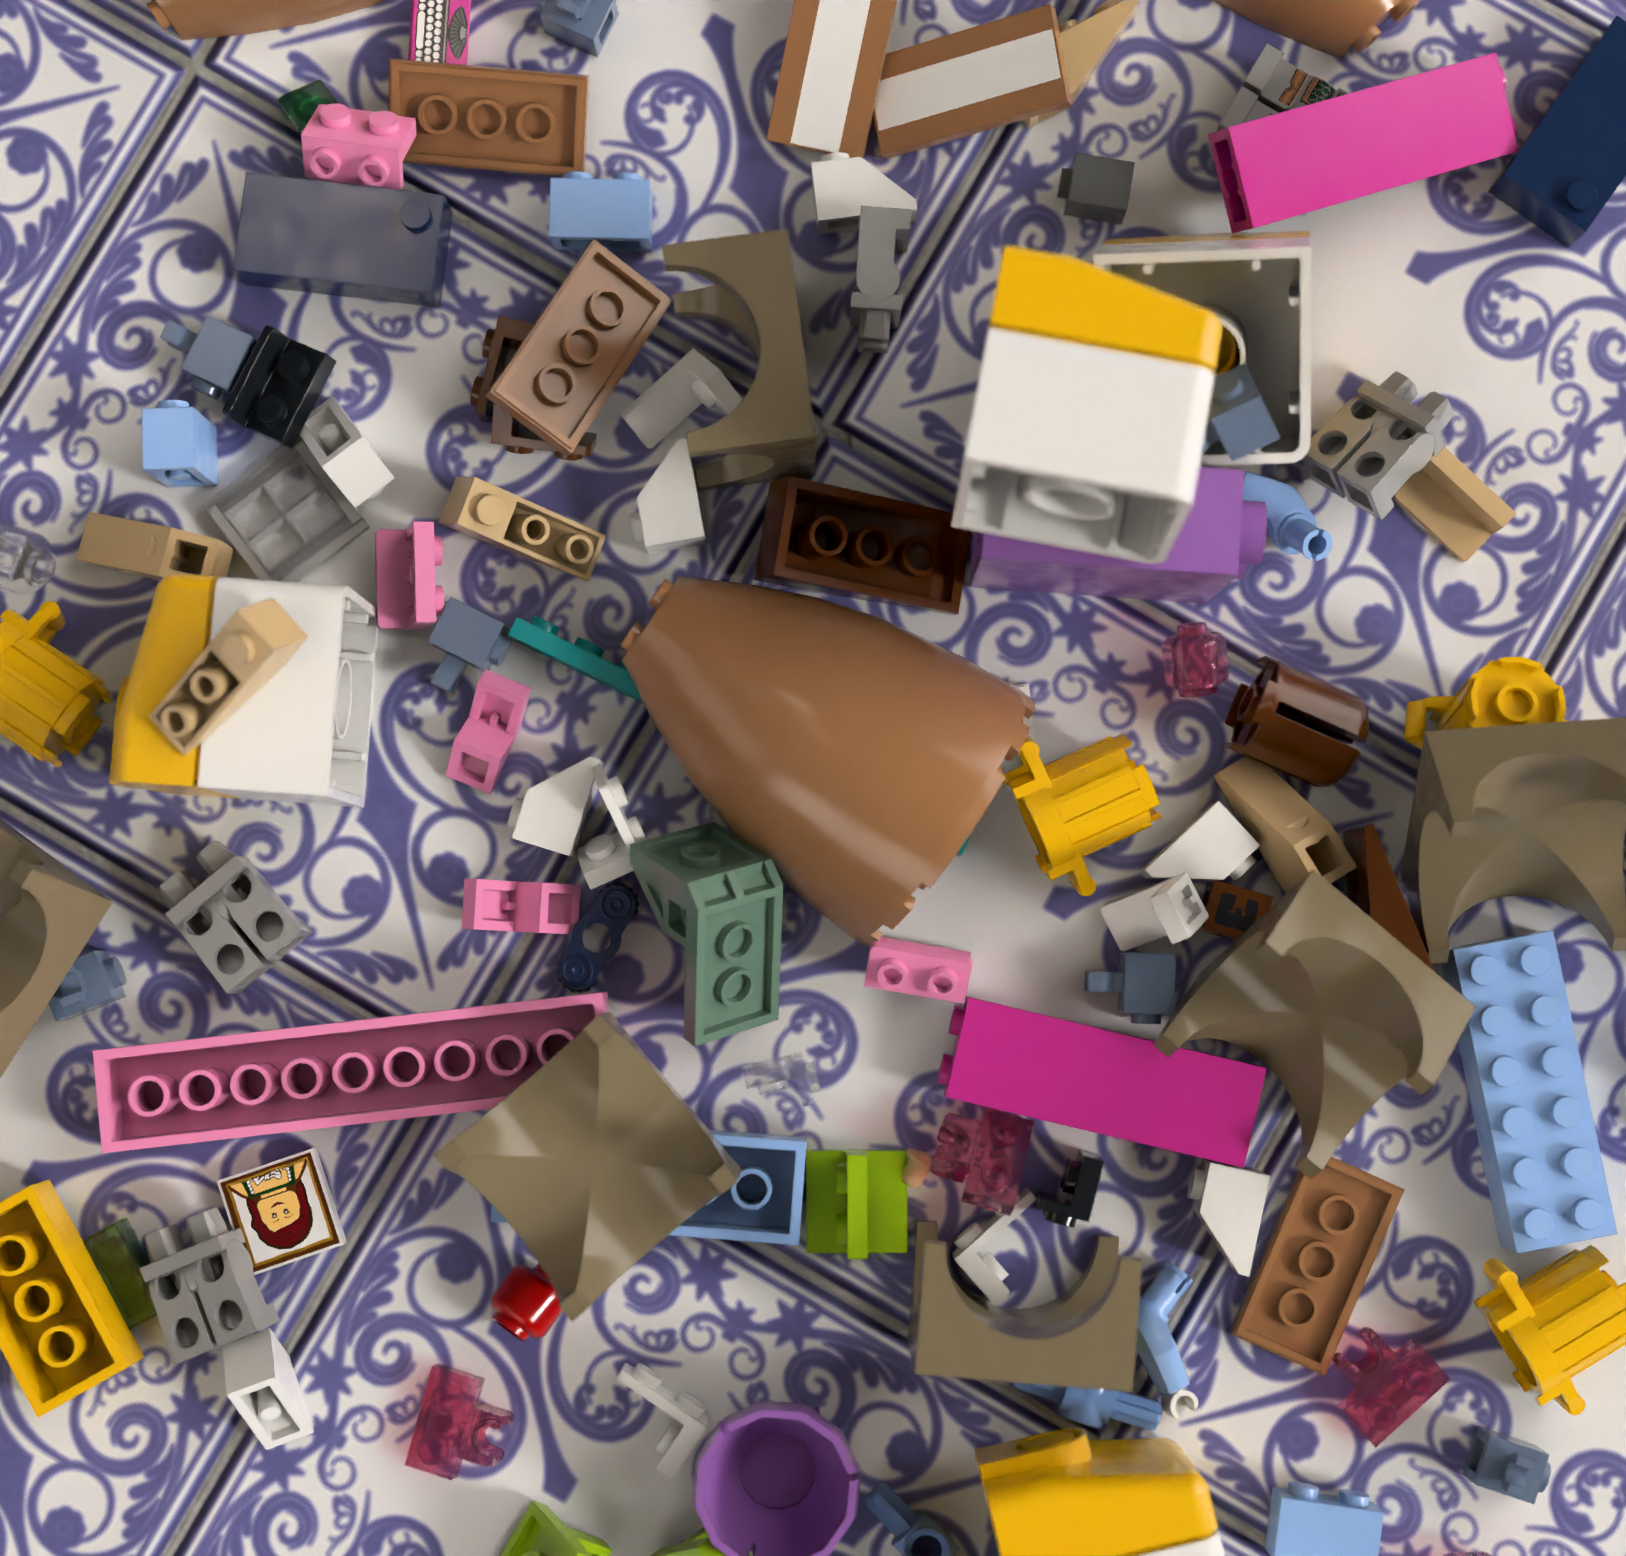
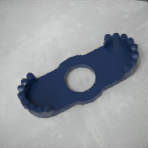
(612, 908)

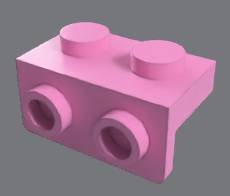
(356, 146)
(407, 577)
(918, 969)

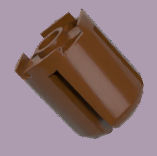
(1297, 724)

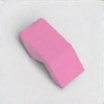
(488, 732)
(520, 906)

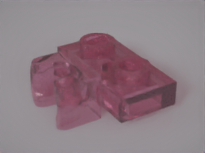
(986, 1155)
(1387, 1385)
(454, 1424)

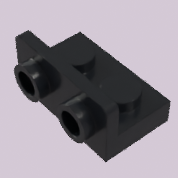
(278, 387)
(1080, 1183)

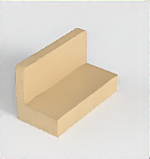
(1453, 505)

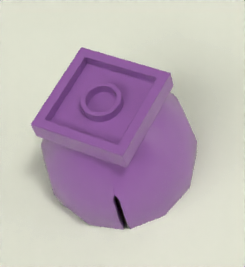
(776, 1482)

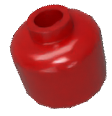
(526, 1303)

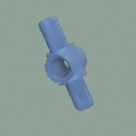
(1097, 1406)
(905, 1523)

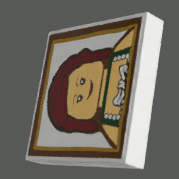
(283, 1210)

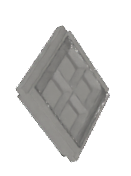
(286, 515)

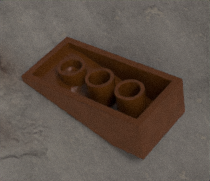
(861, 546)
(1376, 889)

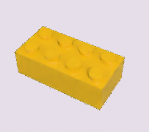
(54, 1306)

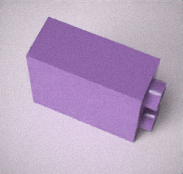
(1209, 552)

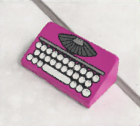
(439, 31)

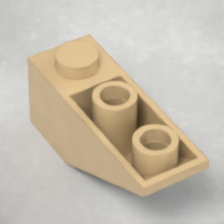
(1088, 44)
(521, 527)
(151, 549)
(228, 673)
(1289, 829)

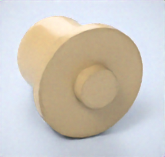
(916, 1168)

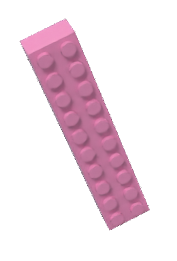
(330, 1072)

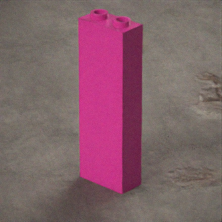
(1363, 142)
(1101, 1081)

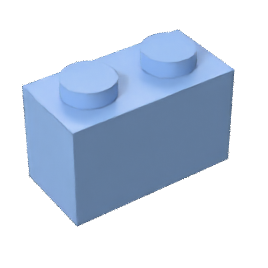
(608, 210)
(179, 445)
(1322, 1524)

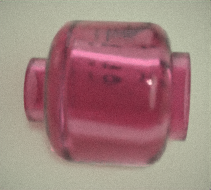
(1195, 660)

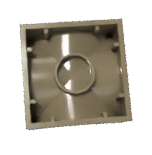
(757, 300)
(1518, 817)
(43, 929)
(1326, 1009)
(592, 1161)
(1069, 1342)

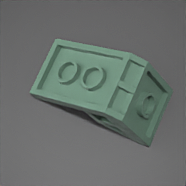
(727, 913)

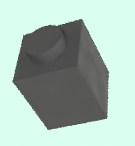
(1096, 188)

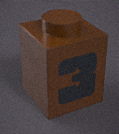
(1232, 909)

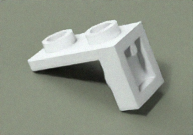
(677, 395)
(609, 855)
(1154, 912)
(986, 1270)
(675, 1442)

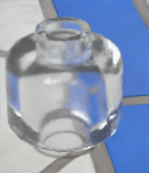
(24, 560)

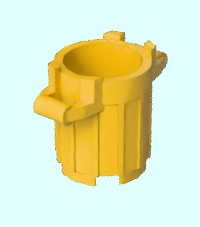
(44, 693)
(1497, 695)
(1081, 804)
(1556, 1322)

